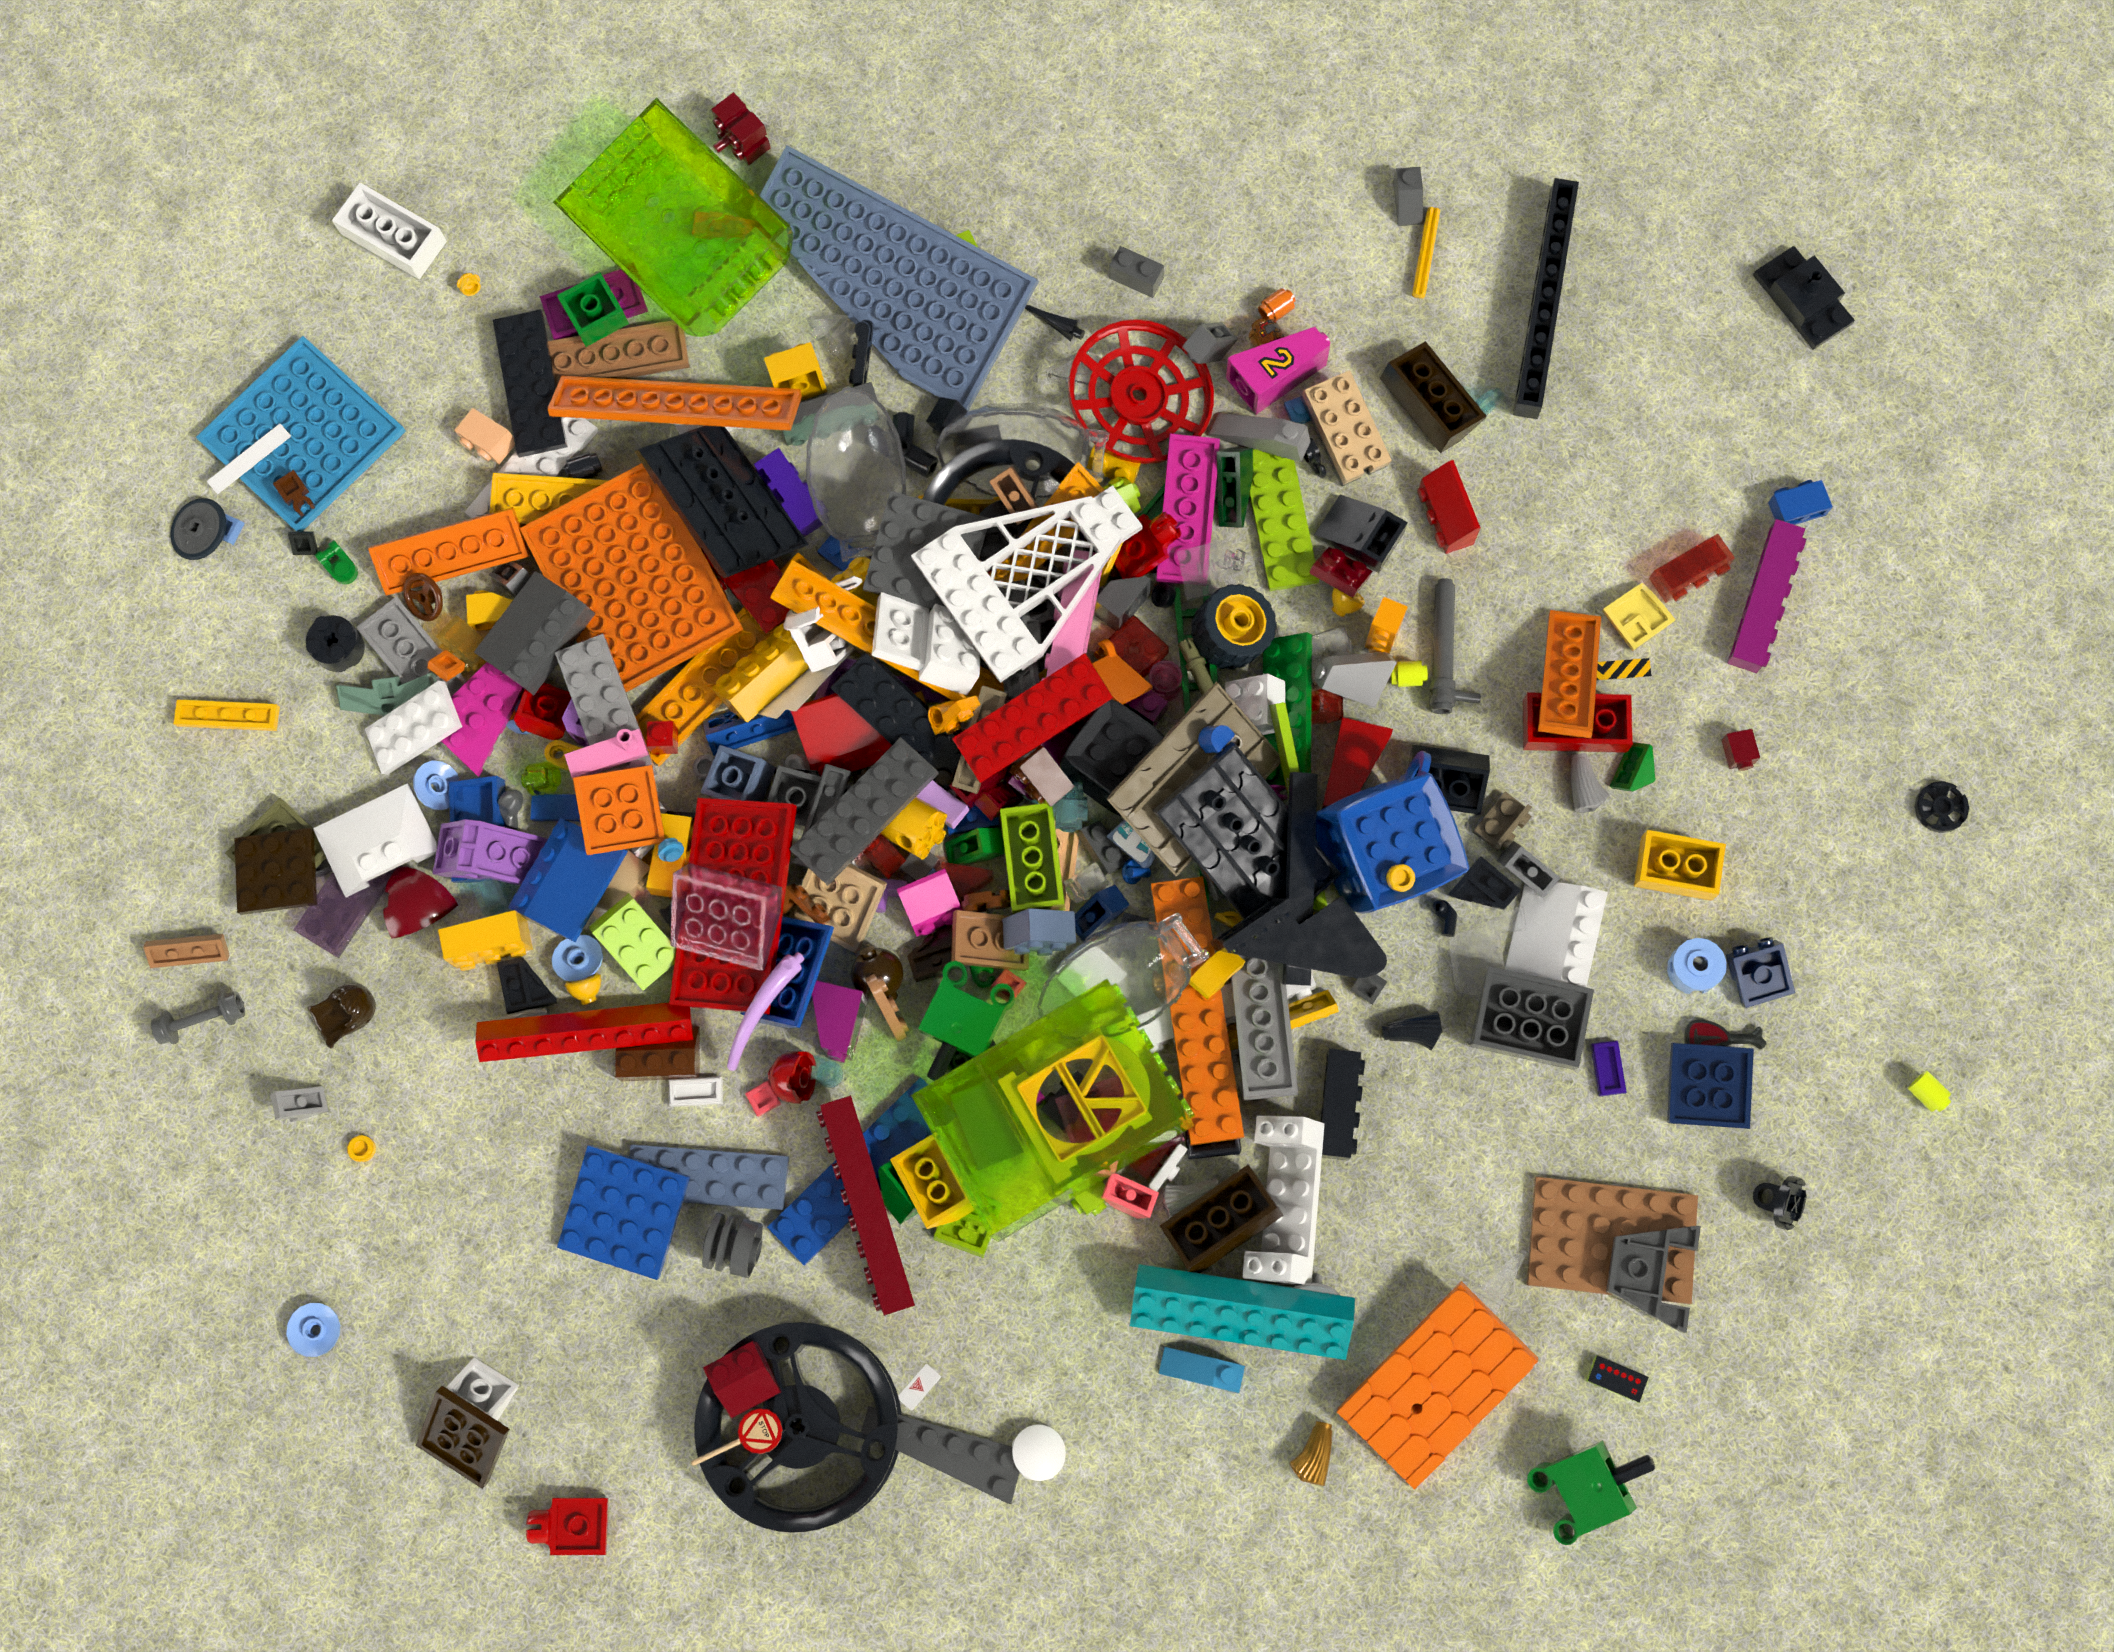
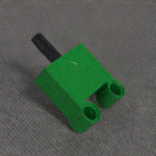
(961, 1019)
(1590, 1488)

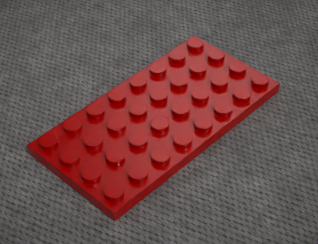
(752, 843)

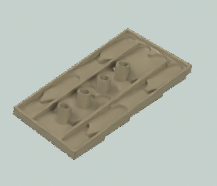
(1176, 761)

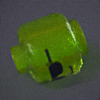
(541, 778)

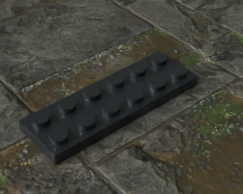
(529, 382)
(897, 713)

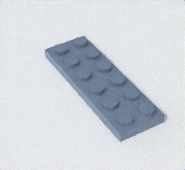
(724, 1176)

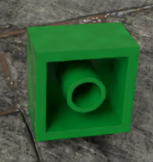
(593, 309)

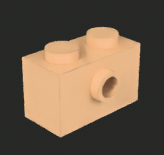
(485, 436)

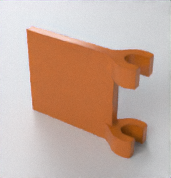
(1118, 676)

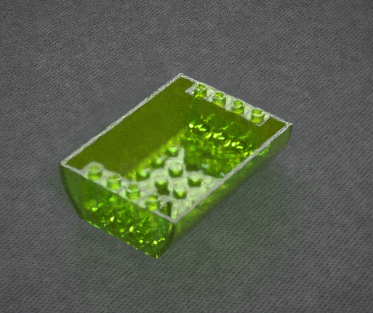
(710, 206)

